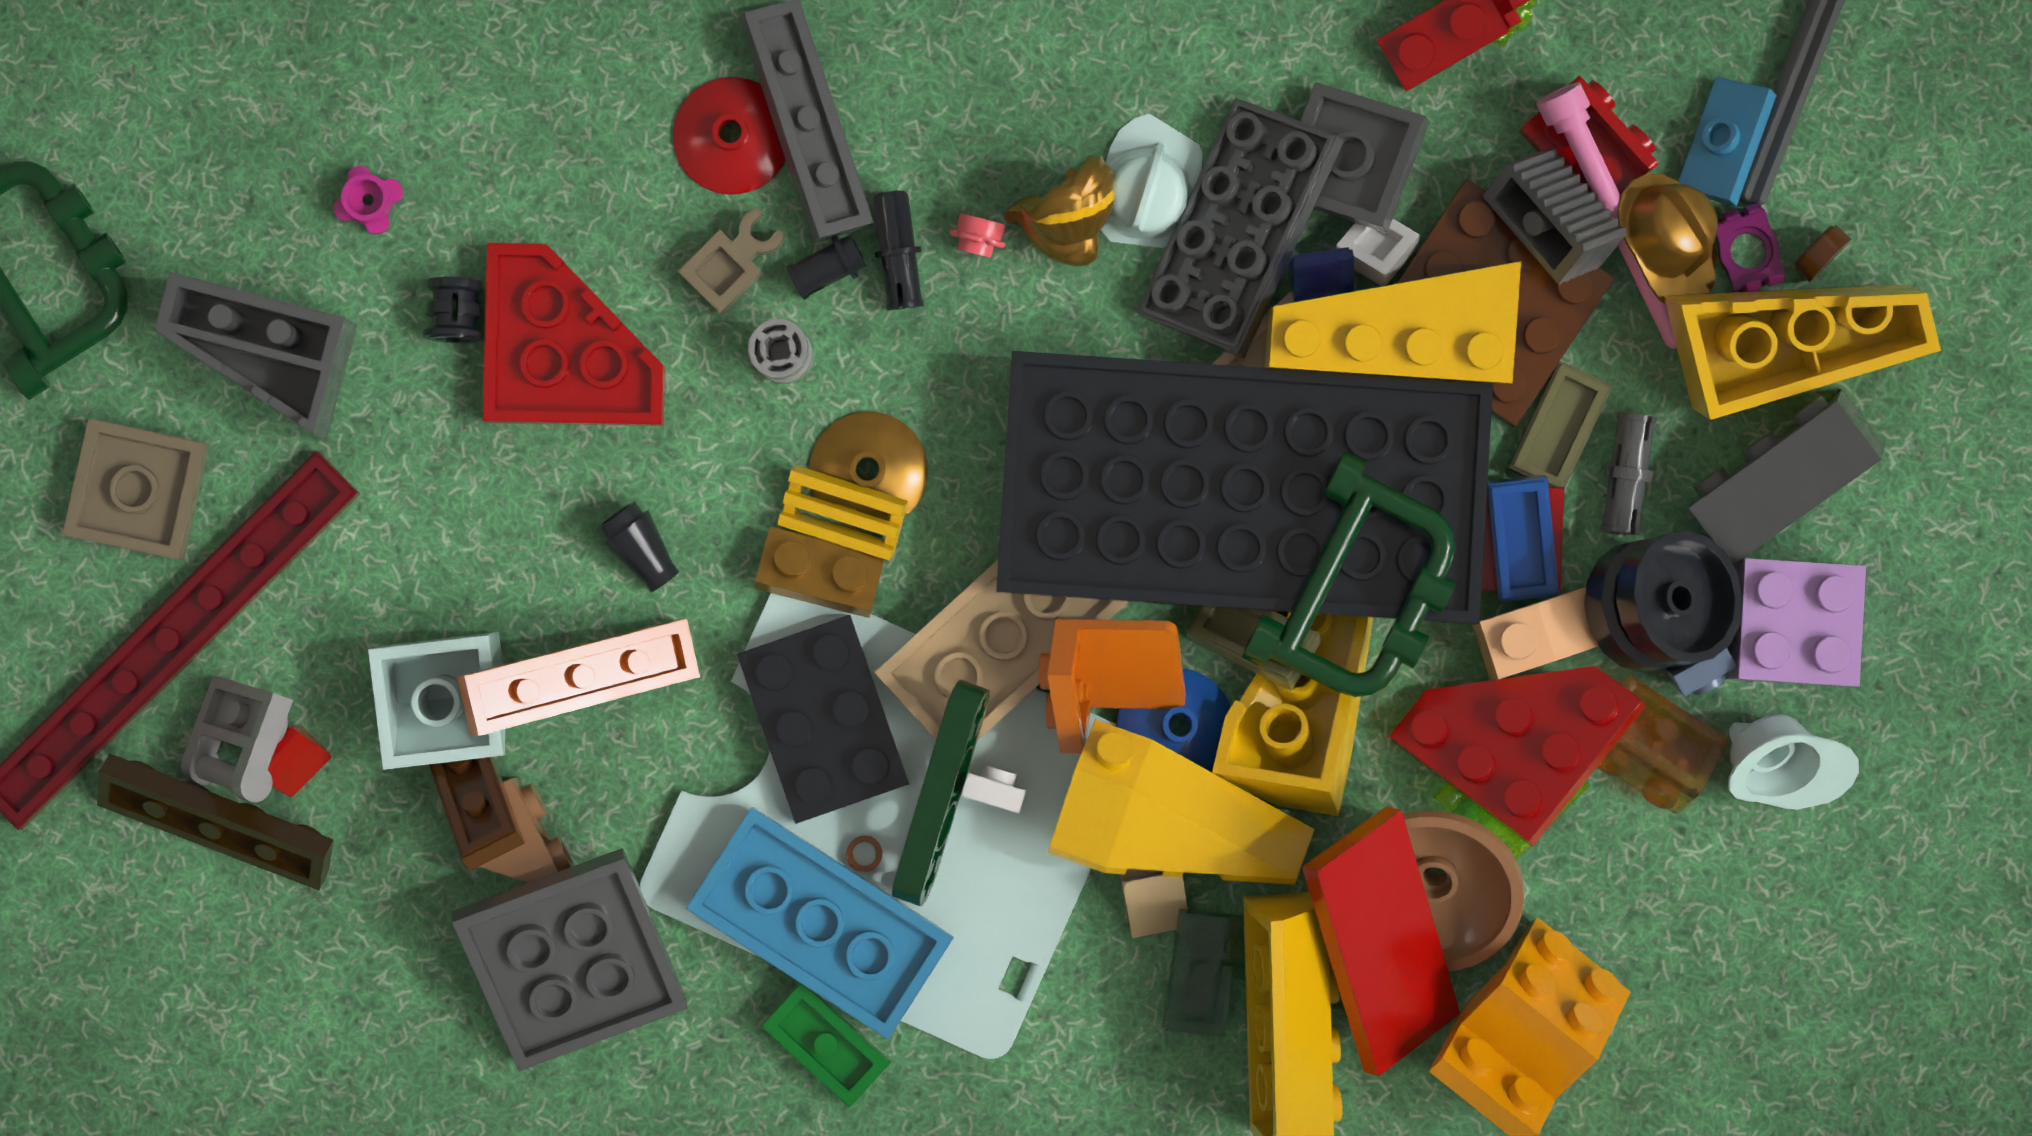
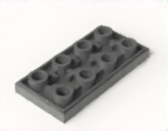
(1240, 227)

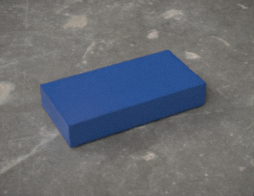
(1522, 538)

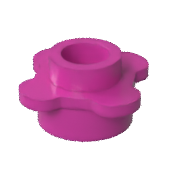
(359, 185)

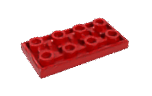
(1381, 940)

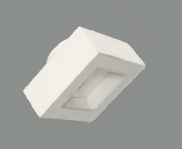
(1380, 253)
(994, 788)

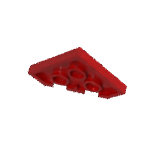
(560, 349)
(1520, 740)

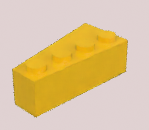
(1415, 329)
(1784, 342)

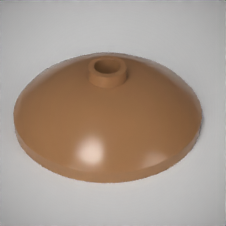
(1479, 893)

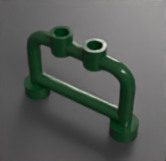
(98, 256)
(1429, 591)

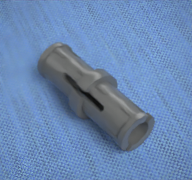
(1628, 473)

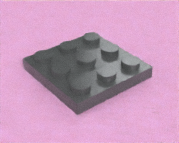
(569, 959)

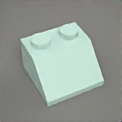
(421, 701)

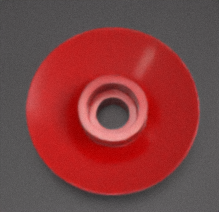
(721, 165)

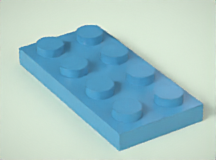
(820, 922)

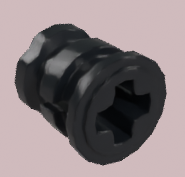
(440, 309)

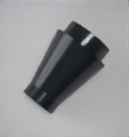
(636, 544)

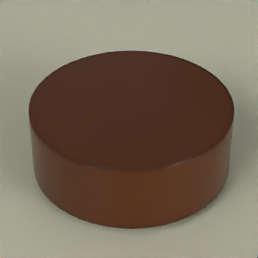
(1821, 252)

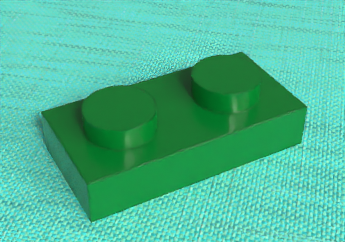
(826, 1044)

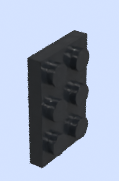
(823, 719)

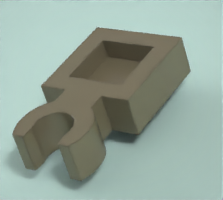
(724, 268)

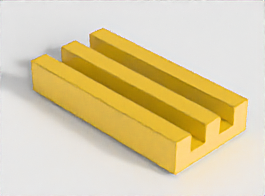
(835, 533)

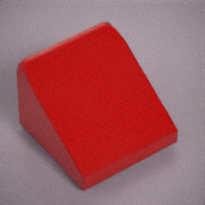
(296, 760)

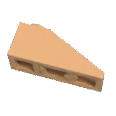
(1534, 635)

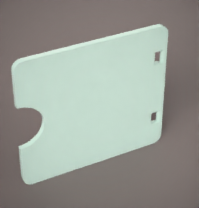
(995, 877)

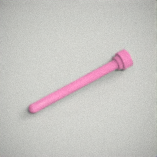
(1568, 115)

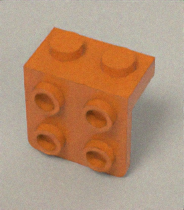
(1108, 667)

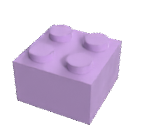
(1799, 623)

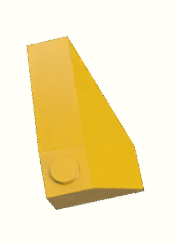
(1298, 741)
(1161, 812)

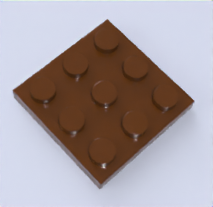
(1548, 315)

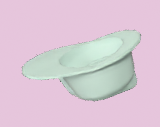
(1151, 181)
(1786, 765)

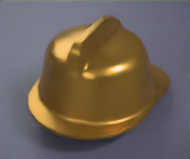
(1670, 234)

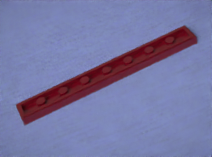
(171, 637)

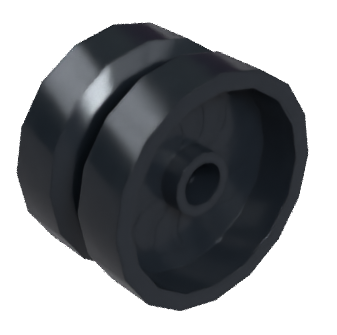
(1663, 601)

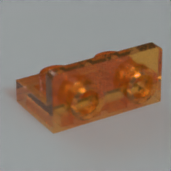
(1664, 751)

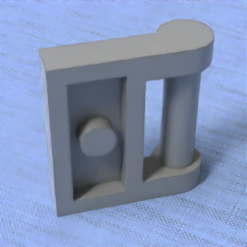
(240, 718)

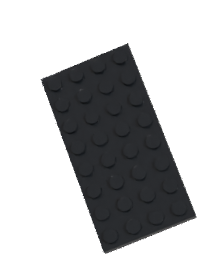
(1216, 478)

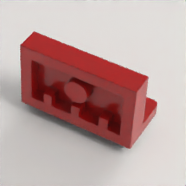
(1623, 149)

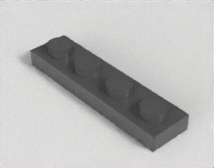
(806, 120)

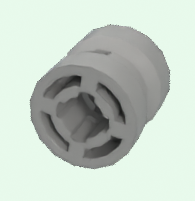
(790, 358)

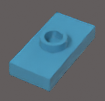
(1727, 139)

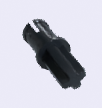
(897, 250)

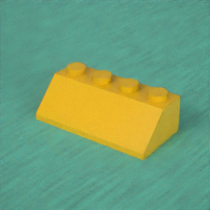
(1289, 1018)

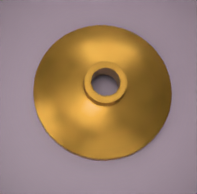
(878, 437)

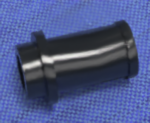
(827, 266)

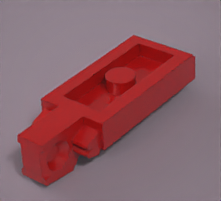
(1446, 36)

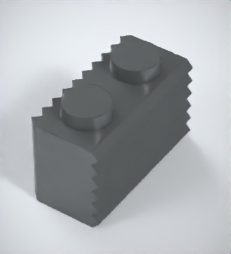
(1554, 215)

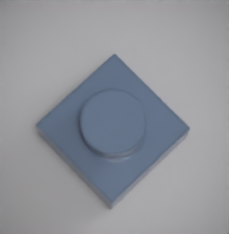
(1700, 676)

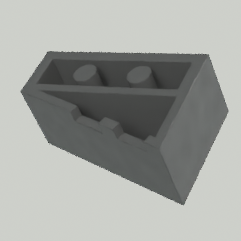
(265, 345)
(1786, 475)

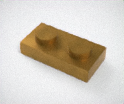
(818, 572)

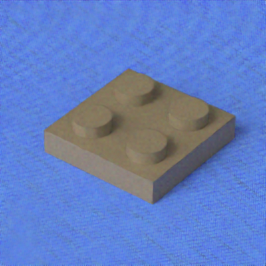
(136, 489)

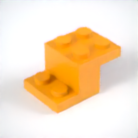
(1530, 1031)

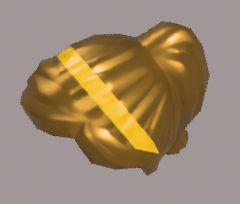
(1070, 215)

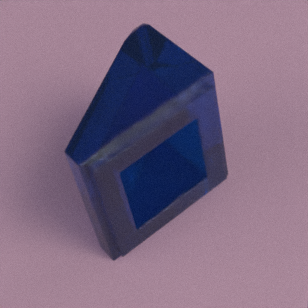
(1321, 274)

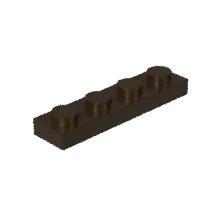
(214, 821)

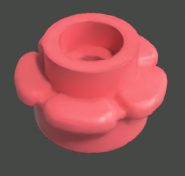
(978, 235)

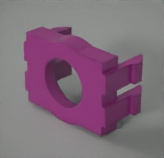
(1755, 222)

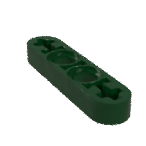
(940, 792)

